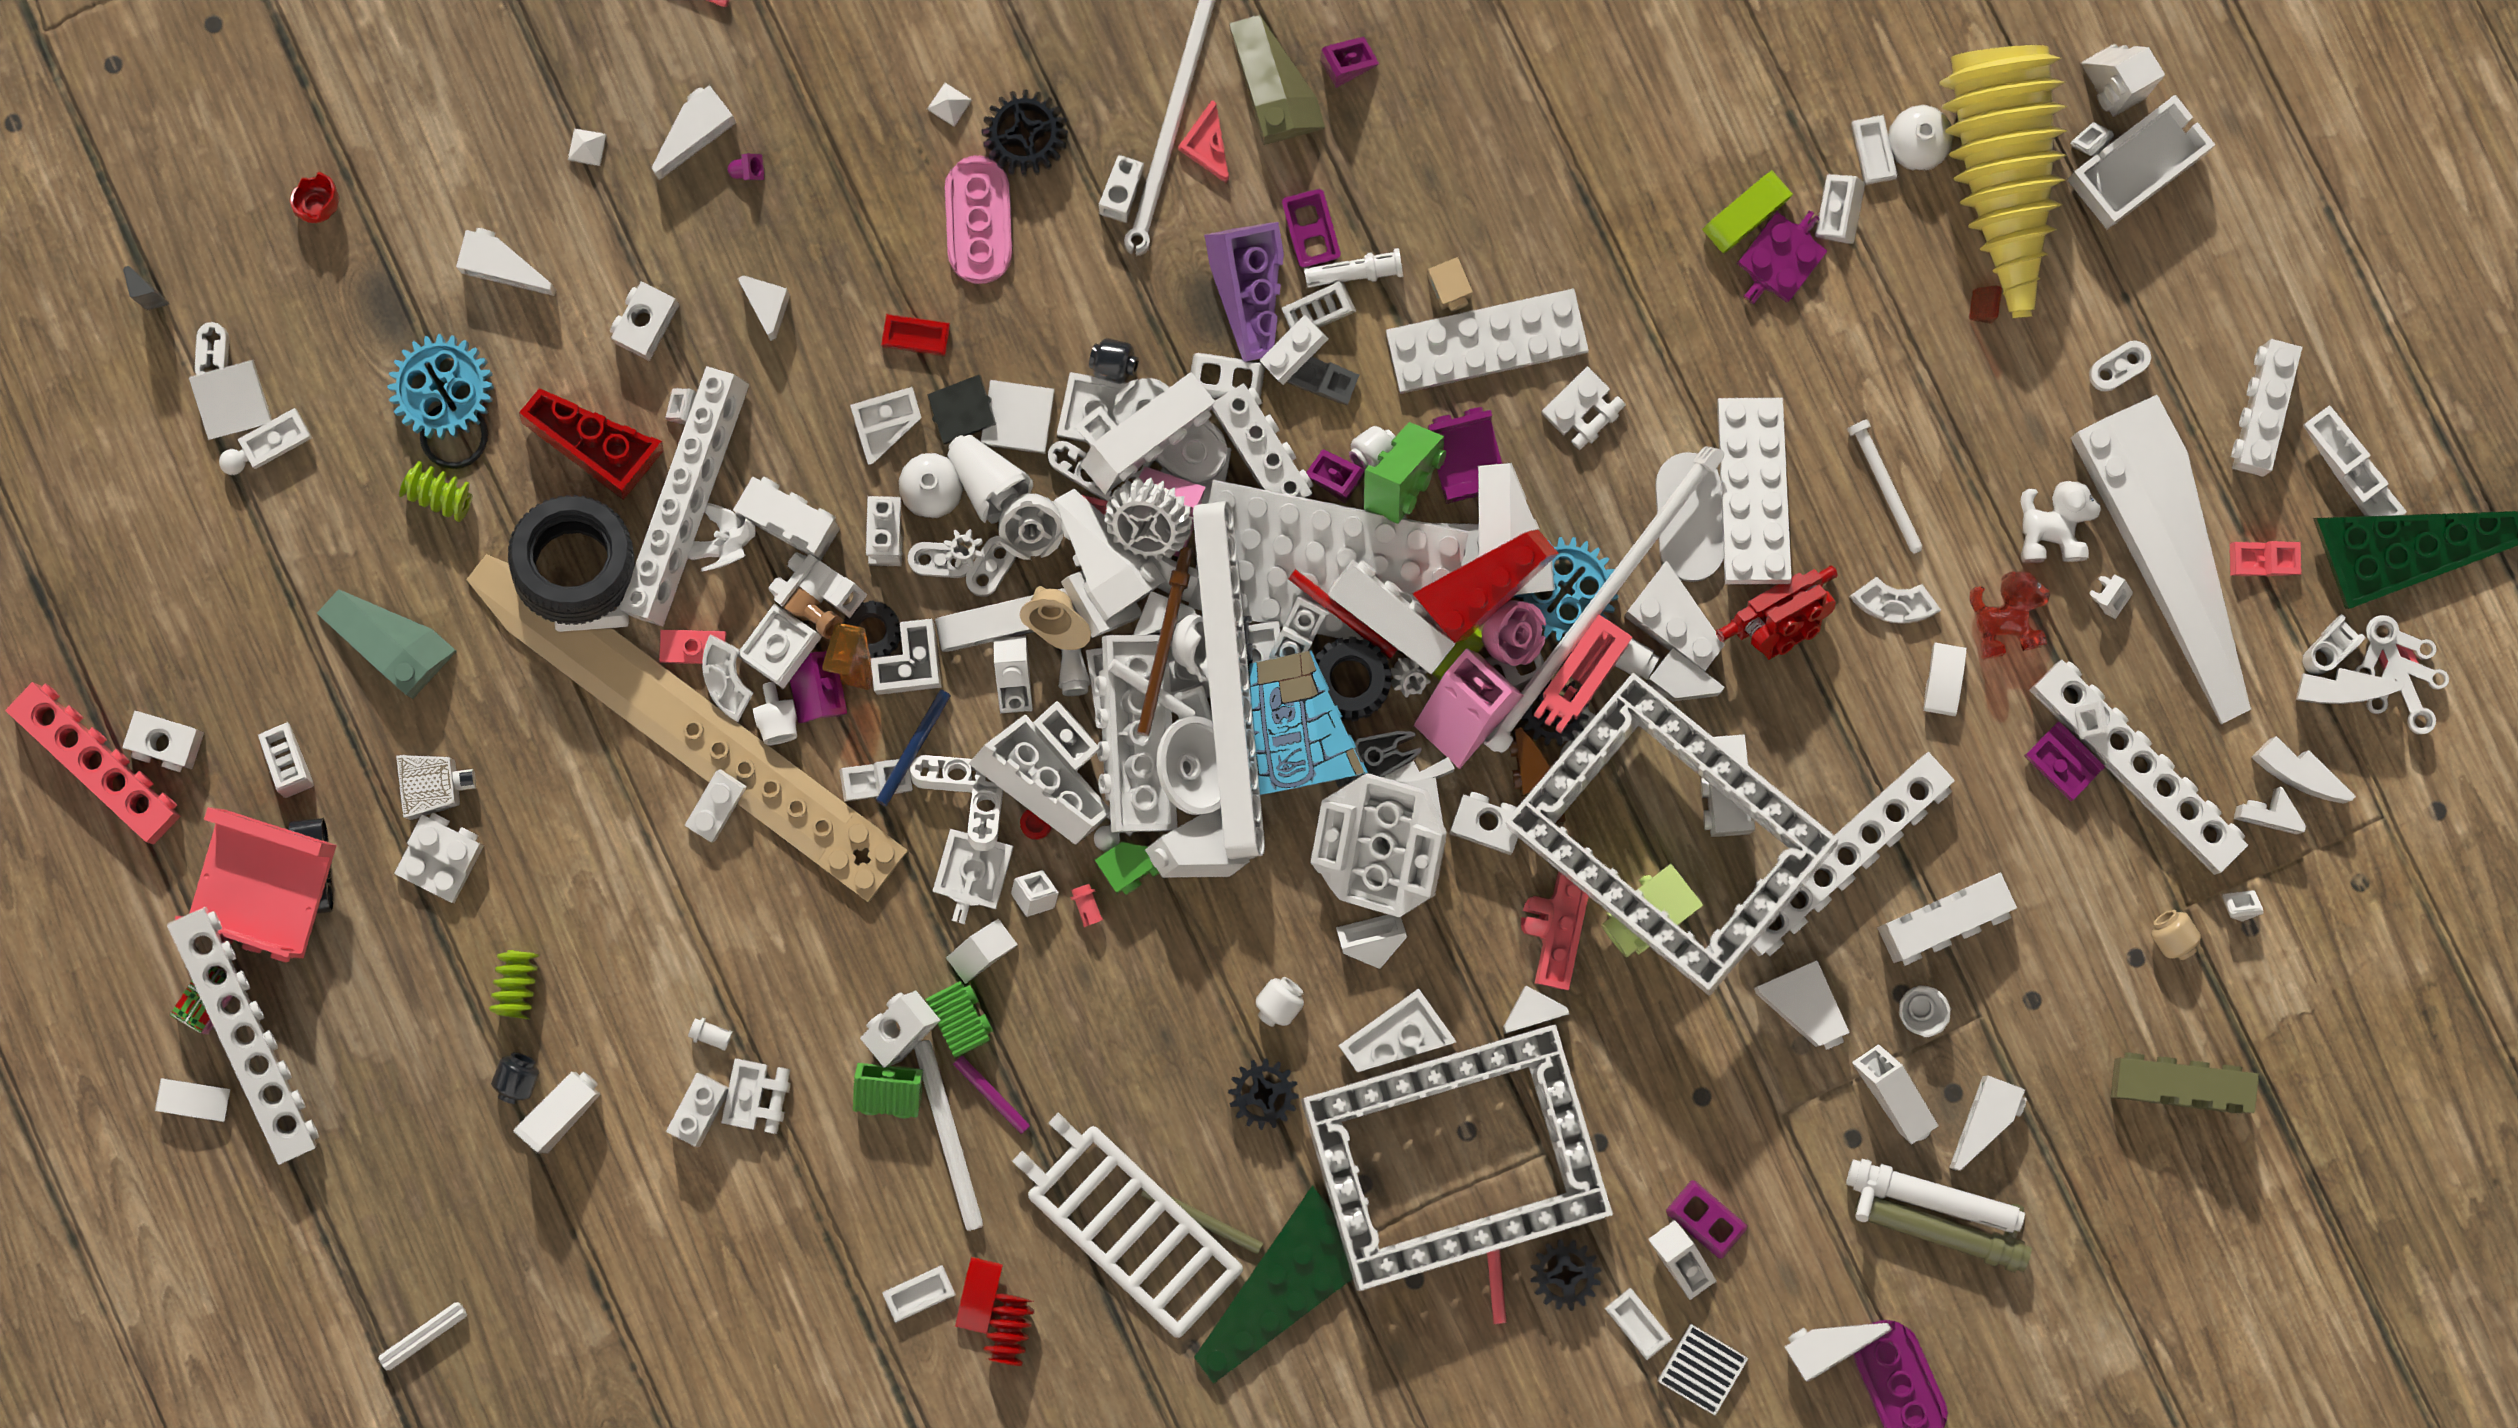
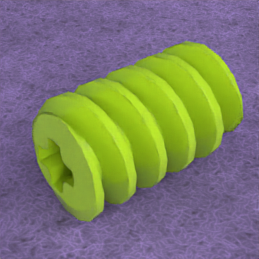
(436, 492)
(513, 984)

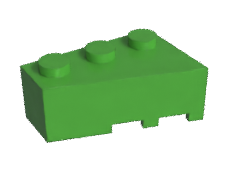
(1403, 472)

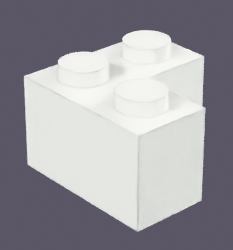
(917, 666)

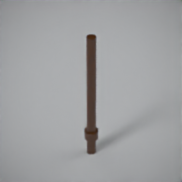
(1178, 581)

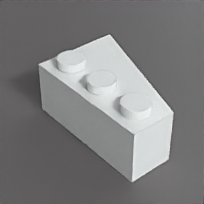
(2123, 76)
(787, 517)
(1674, 619)

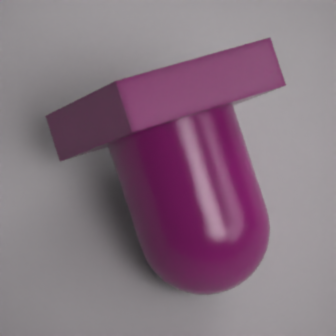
(748, 167)

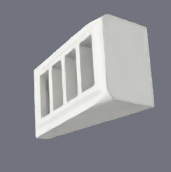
(1344, 298)
(295, 778)

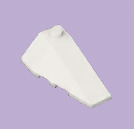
(1506, 516)

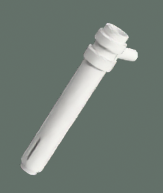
(1884, 1182)

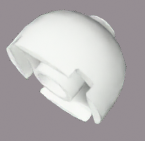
(1920, 138)
(930, 485)
(1030, 526)

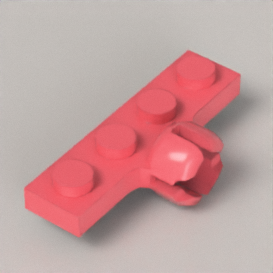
(1560, 931)

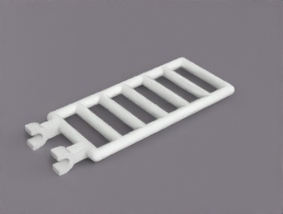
(1162, 1203)

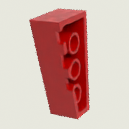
(599, 446)
(1481, 587)

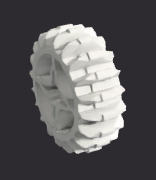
(1139, 503)

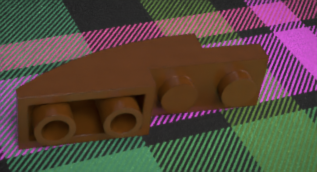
(1530, 765)

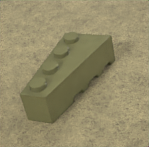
(2184, 1085)

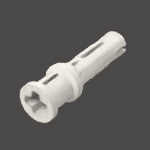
(1369, 267)

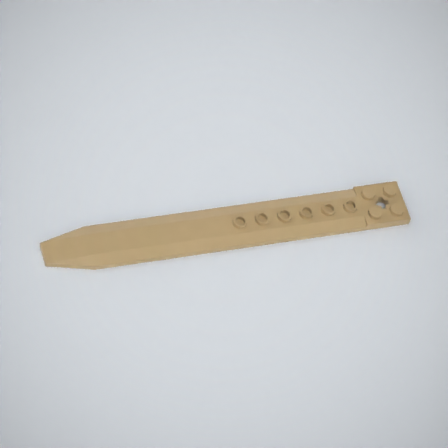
(700, 736)

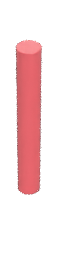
(1496, 1287)

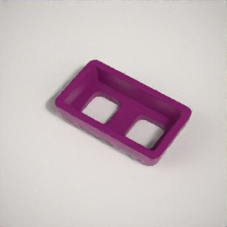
(1323, 227)
(1700, 1228)

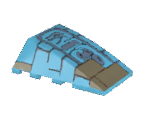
(1297, 726)

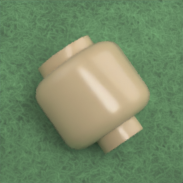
(2176, 935)

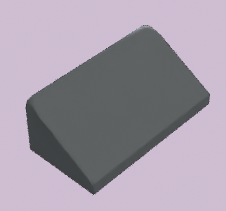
(142, 291)

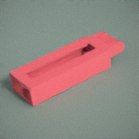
(1589, 666)

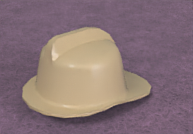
(1054, 619)

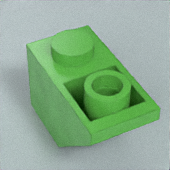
(1126, 866)

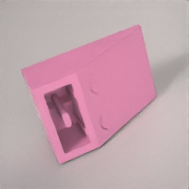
(1466, 707)

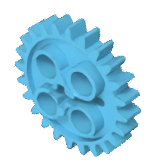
(417, 401)
(1594, 571)

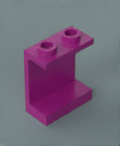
(1467, 444)

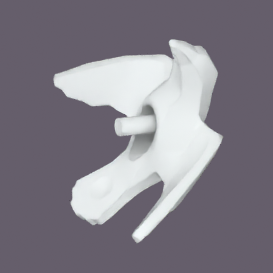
(729, 542)

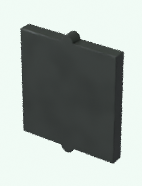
(961, 409)

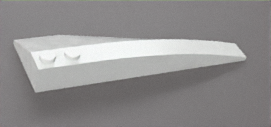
(2157, 509)

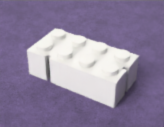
(2140, 162)

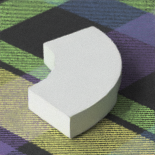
(1895, 604)
(722, 678)

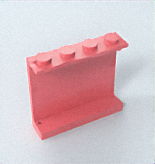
(262, 883)

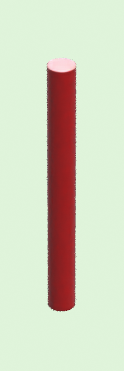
(1341, 613)

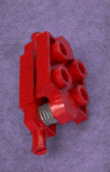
(1784, 614)

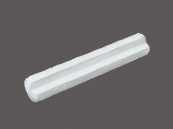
(422, 1336)

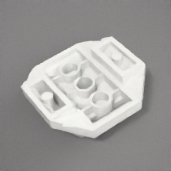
(1351, 849)

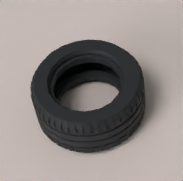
(563, 517)

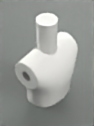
(775, 718)

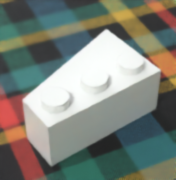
(1723, 815)

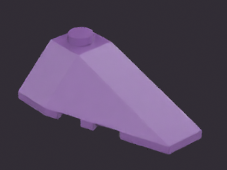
(1246, 276)

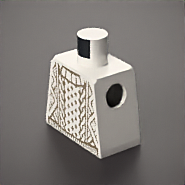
(431, 784)

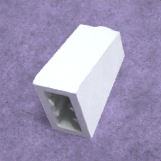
(1195, 850)
(1806, 1004)
(1896, 1094)
(558, 1112)

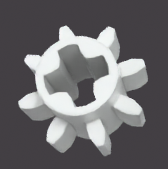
(967, 539)
(1409, 677)

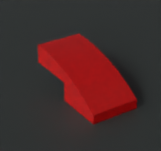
(979, 1295)

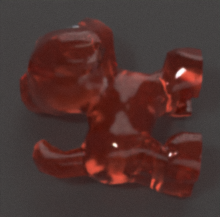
(2020, 595)

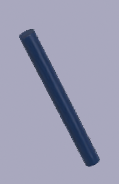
(913, 748)

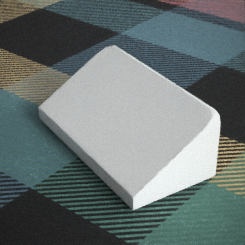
(1840, 208)

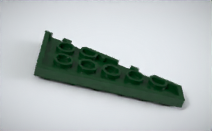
(2397, 551)
(1289, 1281)

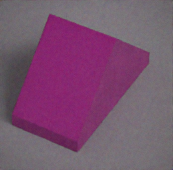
(1347, 60)
(1335, 475)

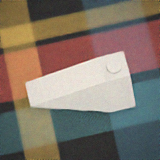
(1111, 574)

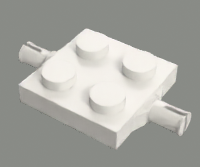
(970, 874)

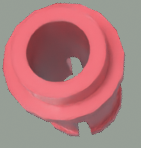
(1086, 904)

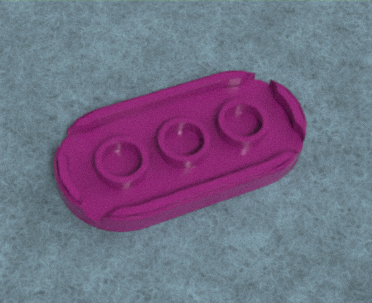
(1901, 1380)

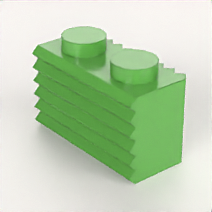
(959, 1019)
(887, 1090)

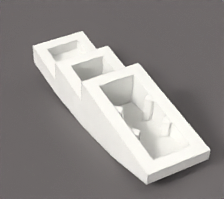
(2352, 465)

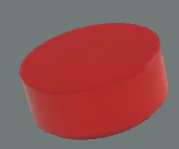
(1033, 826)

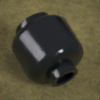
(1113, 360)
(515, 1078)

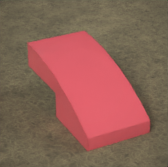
(2265, 559)

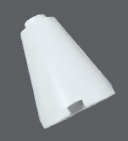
(987, 477)

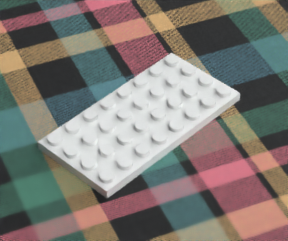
(1320, 540)

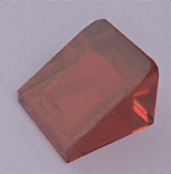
(1985, 304)

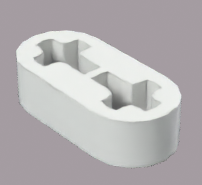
(203, 348)

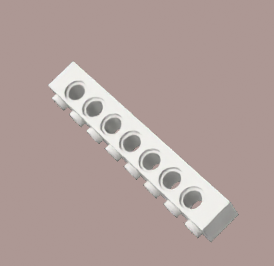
(684, 496)
(1936, 785)
(2229, 839)
(282, 1143)

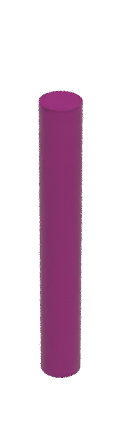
(991, 1095)

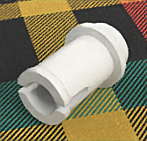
(710, 1034)

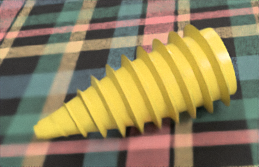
(2008, 157)

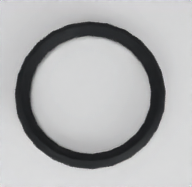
(455, 465)

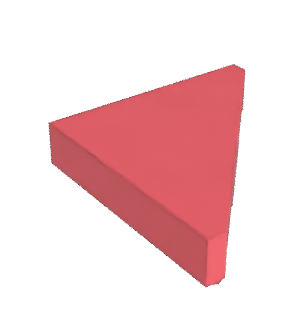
(1205, 143)

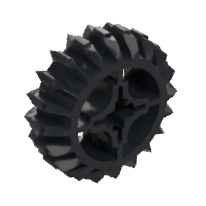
(1038, 128)

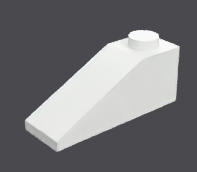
(696, 125)
(490, 259)
(1990, 1114)
(1824, 1348)

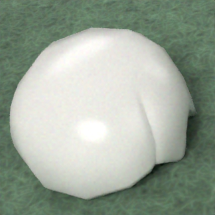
(1924, 1011)

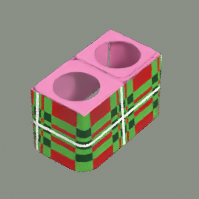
(190, 1007)

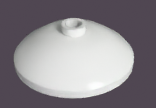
(1189, 766)

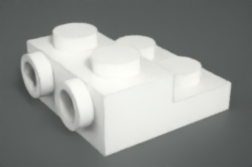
(439, 857)

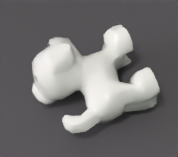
(2071, 505)

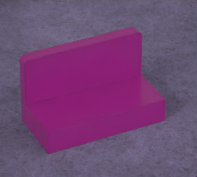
(817, 691)

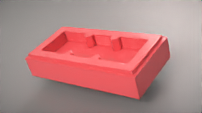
(685, 645)

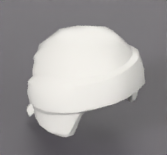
(1189, 646)

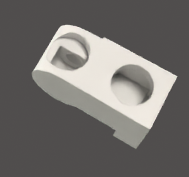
(1121, 189)

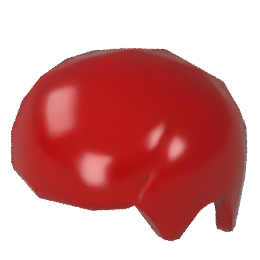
(315, 198)

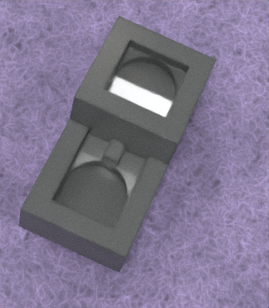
(1325, 380)

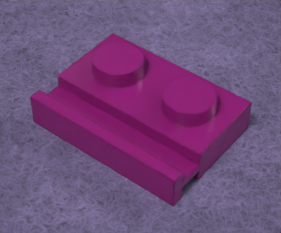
(2064, 761)

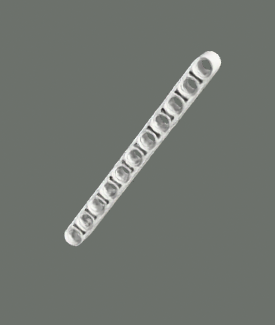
(1228, 680)

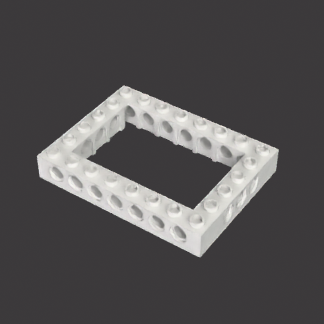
(1642, 706)
(1585, 1190)

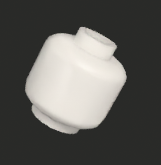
(1369, 445)
(1279, 1002)

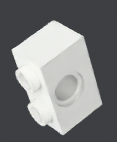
(644, 339)
(145, 731)
(1467, 824)
(915, 1022)
(698, 1110)

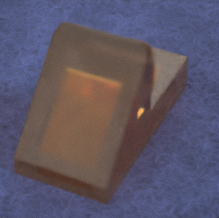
(849, 656)

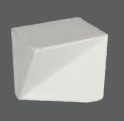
(1034, 893)

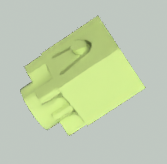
(1665, 892)

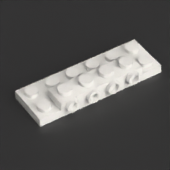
(1128, 758)

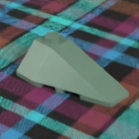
(393, 644)

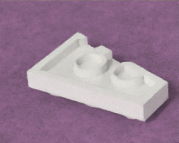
(1397, 1034)

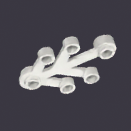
(2400, 668)

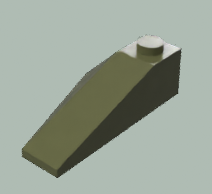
(1277, 90)

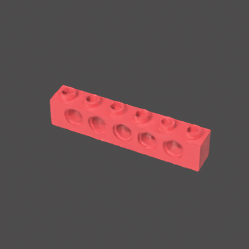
(28, 712)

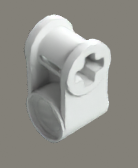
(2336, 643)

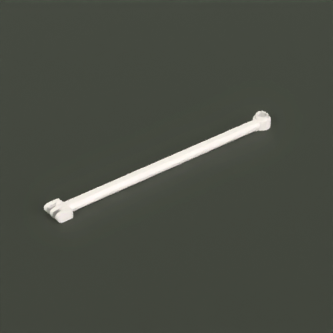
(1170, 127)
(1705, 461)

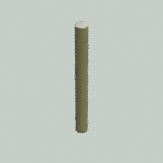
(1217, 1227)

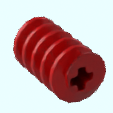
(1009, 1329)

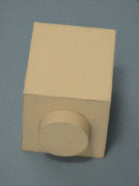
(1450, 284)

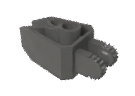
(1380, 755)

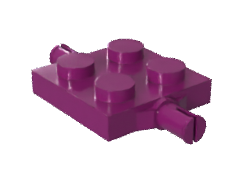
(1781, 257)

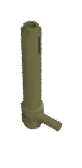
(1993, 1247)

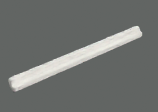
(948, 1135)

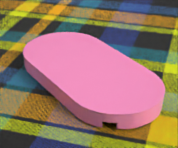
(978, 220)

